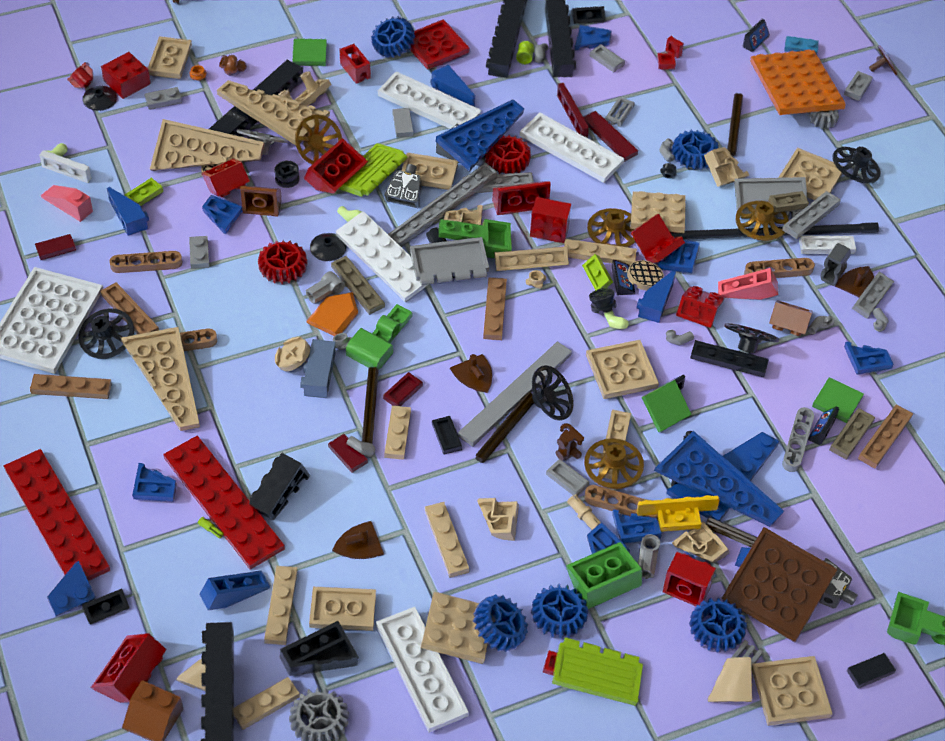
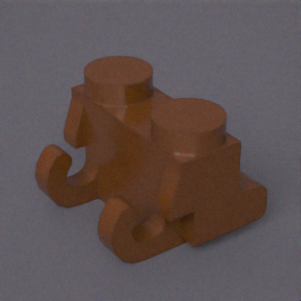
(567, 443)

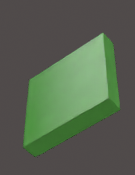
(309, 52)
(840, 395)
(666, 405)

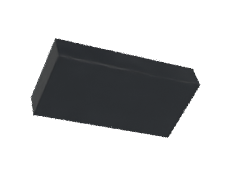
(446, 435)
(871, 670)

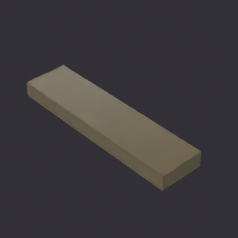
(358, 285)

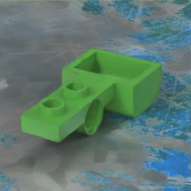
(495, 234)
(375, 347)
(911, 618)

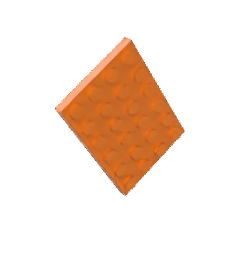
(797, 82)

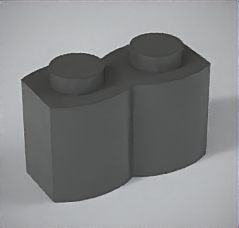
(835, 264)

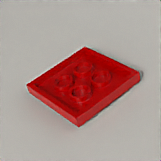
(437, 44)

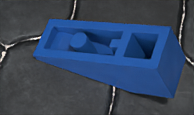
(450, 83)
(128, 212)
(656, 298)
(230, 589)

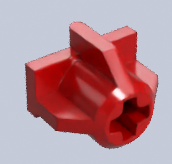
(82, 76)

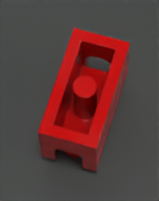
(357, 66)

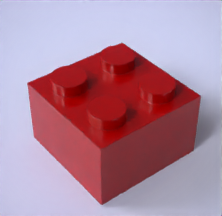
(125, 75)
(225, 177)
(550, 220)
(688, 579)

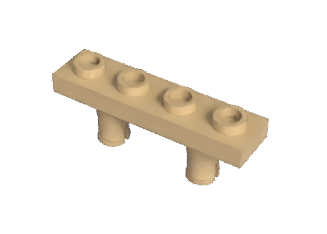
(312, 91)

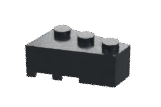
(278, 485)
(319, 652)

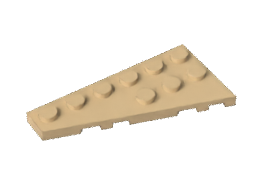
(273, 111)
(193, 146)
(164, 366)

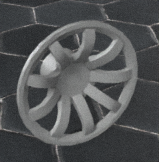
(268, 139)

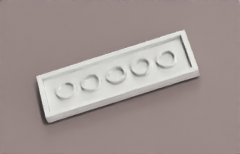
(427, 101)
(571, 147)
(381, 255)
(421, 670)

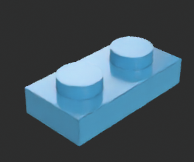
(800, 44)

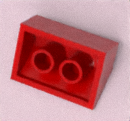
(335, 167)
(519, 197)
(129, 666)

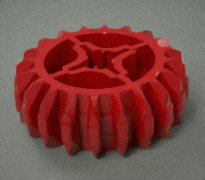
(509, 155)
(282, 261)

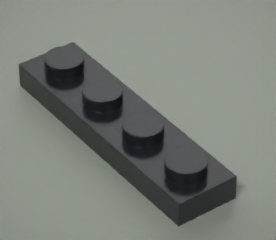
(729, 358)

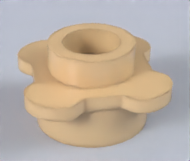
(536, 279)

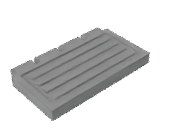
(761, 188)
(449, 259)

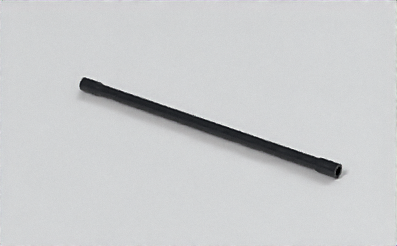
(871, 227)

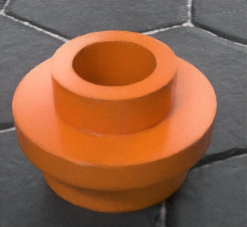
(198, 72)

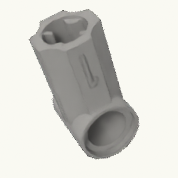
(329, 284)
(648, 557)

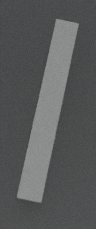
(445, 202)
(511, 396)

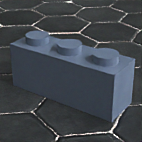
(318, 369)

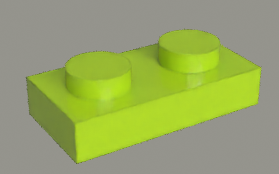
(145, 191)
(597, 273)

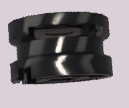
(287, 173)
(602, 300)

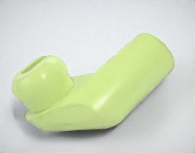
(59, 150)
(347, 215)
(615, 321)

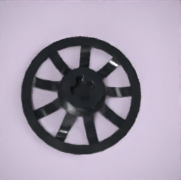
(860, 159)
(103, 330)
(748, 340)
(546, 396)

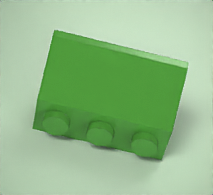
(605, 574)

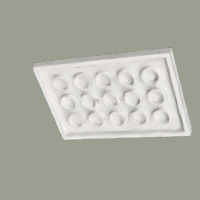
(46, 319)

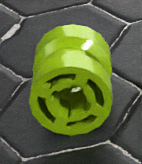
(525, 52)

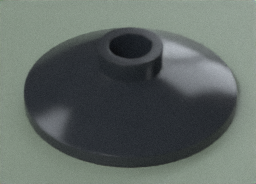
(99, 98)
(327, 247)

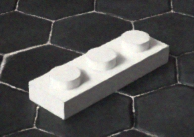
(65, 166)
(824, 244)

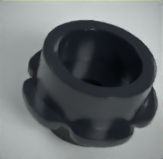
(668, 170)

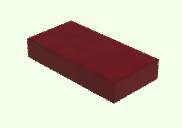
(55, 247)
(403, 390)
(347, 455)

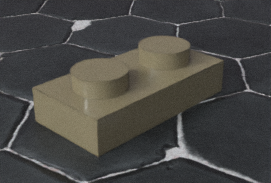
(788, 201)

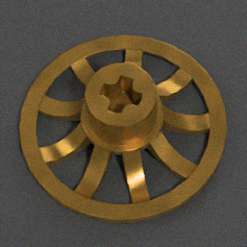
(315, 140)
(764, 215)
(613, 223)
(614, 459)

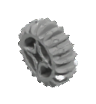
(318, 705)

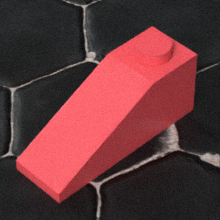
(69, 200)
(754, 285)

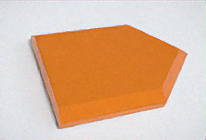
(334, 313)

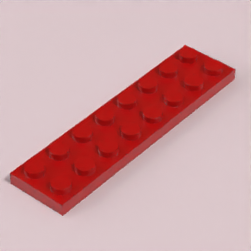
(224, 502)
(55, 515)

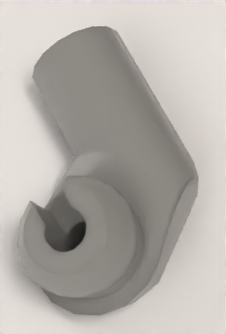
(539, 52)
(665, 150)
(881, 321)
(819, 323)
(679, 339)
(364, 448)

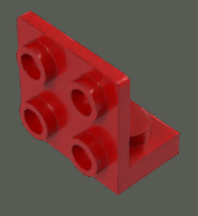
(655, 239)
(699, 306)

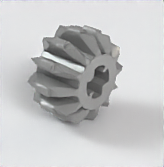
(824, 119)

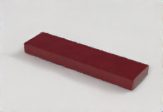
(572, 110)
(610, 136)

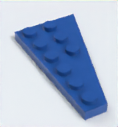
(477, 136)
(746, 458)
(709, 473)

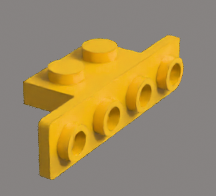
(678, 513)

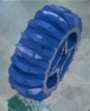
(393, 37)
(691, 147)
(549, 617)
(500, 622)
(713, 630)

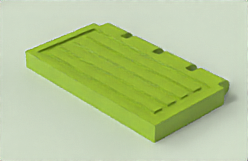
(381, 163)
(598, 672)

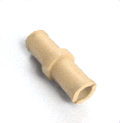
(584, 512)

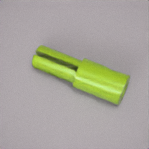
(207, 525)

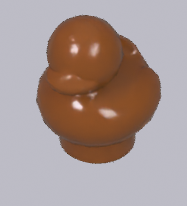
(231, 64)

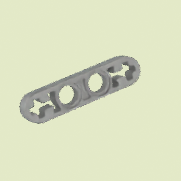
(798, 439)

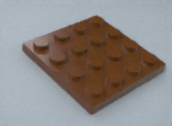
(779, 584)

